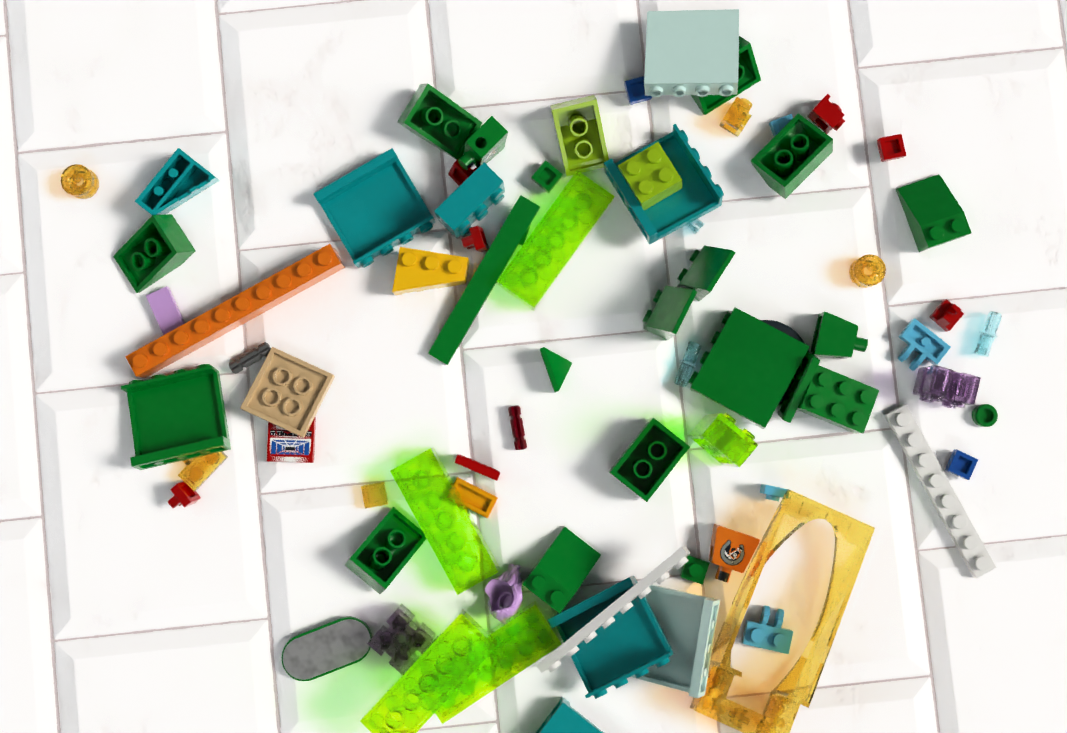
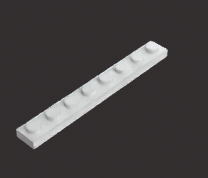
(940, 491)
(622, 604)

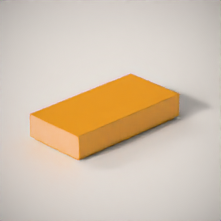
(475, 497)

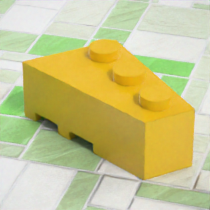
(428, 270)

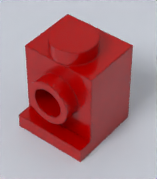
(827, 115)

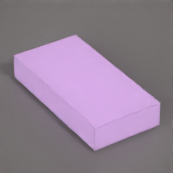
(165, 309)

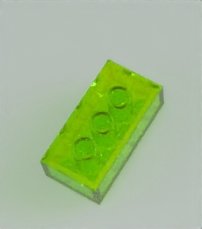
(723, 439)

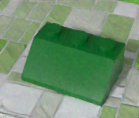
(747, 76)
(792, 155)

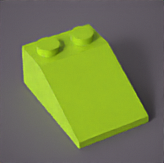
(580, 134)

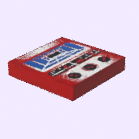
(289, 447)

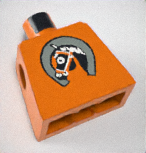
(730, 551)

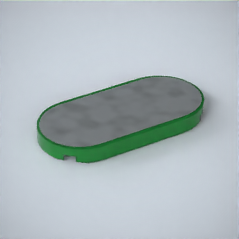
(326, 648)

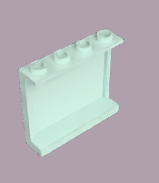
(692, 53)
(690, 630)

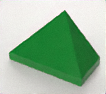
(556, 367)

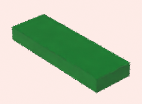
(798, 387)

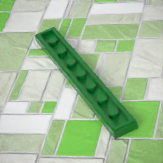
(484, 280)

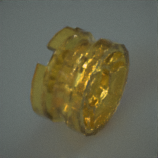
(73, 175)
(873, 264)

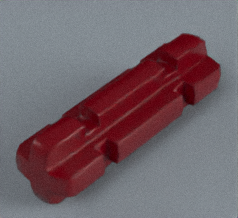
(517, 427)

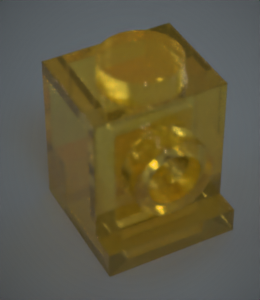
(737, 116)

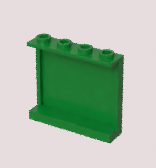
(748, 367)
(177, 417)

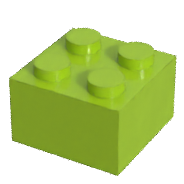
(651, 176)

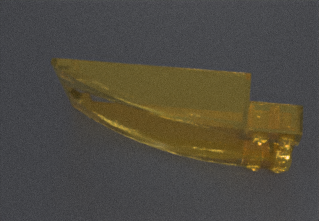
(800, 683)

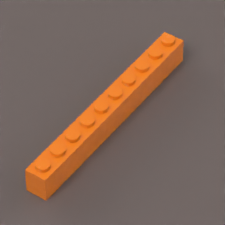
(235, 312)

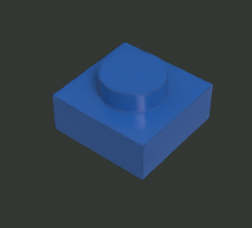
(636, 91)
(961, 464)

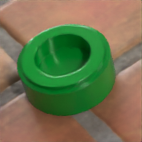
(984, 415)

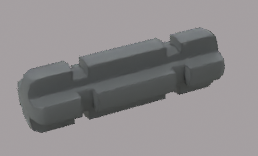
(249, 358)

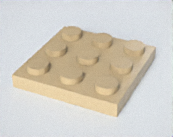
(287, 392)

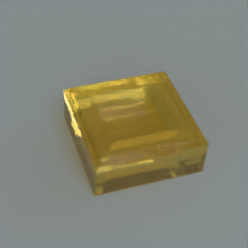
(374, 495)

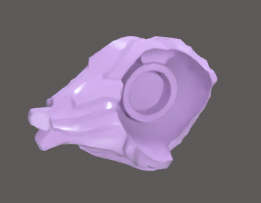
(505, 594)

